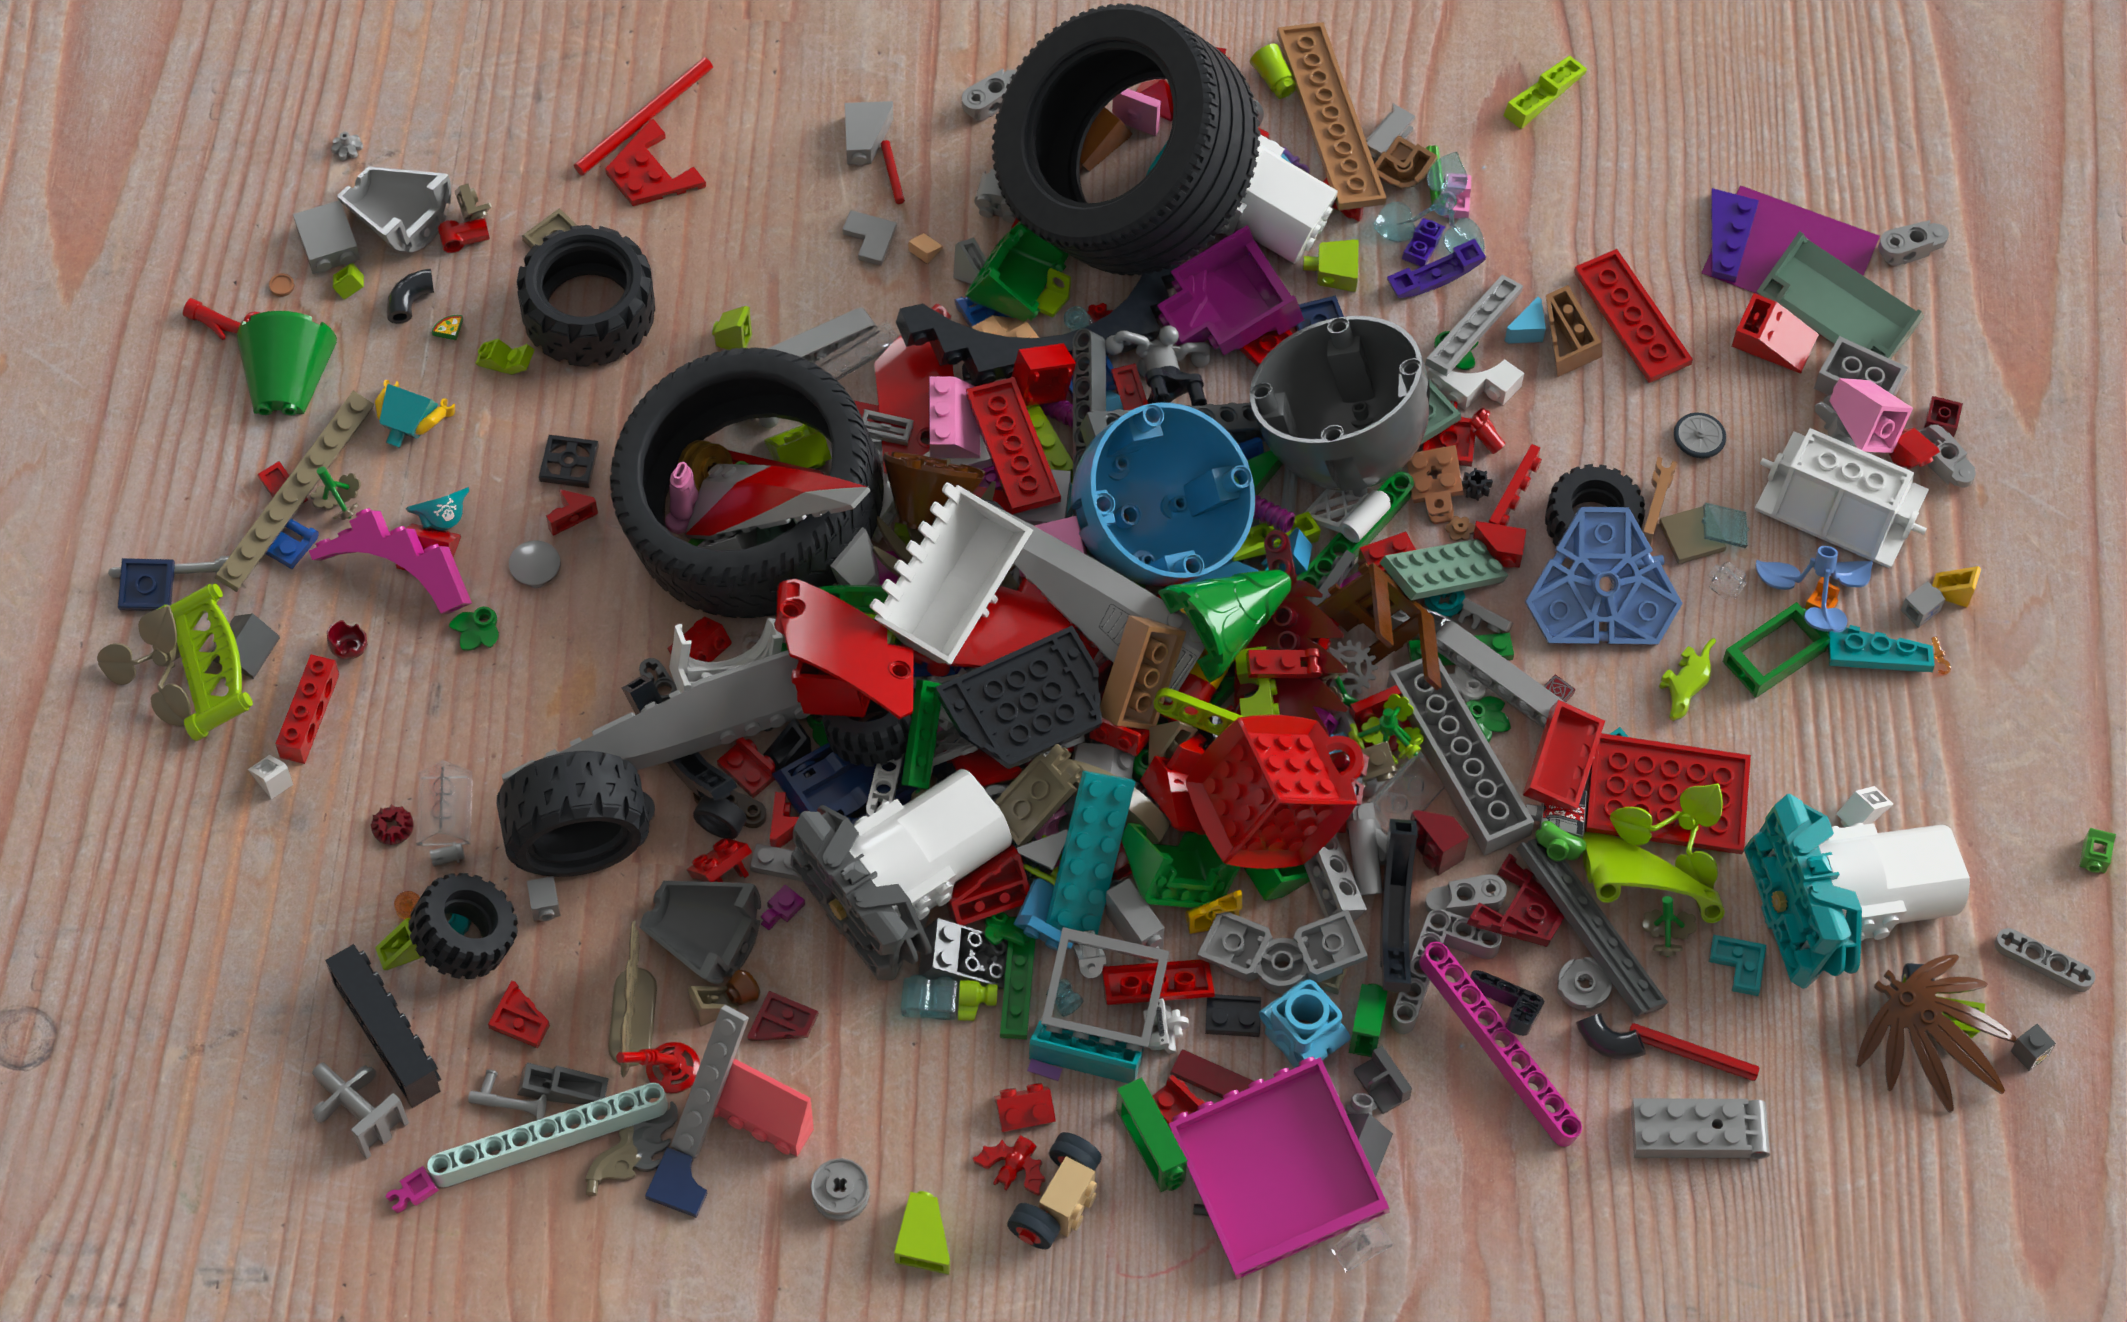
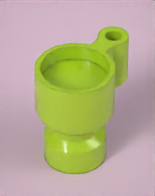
(971, 995)

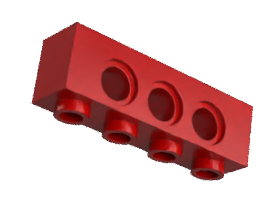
(307, 709)

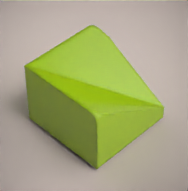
(348, 281)

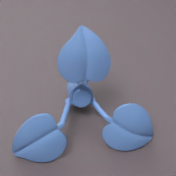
(1848, 573)

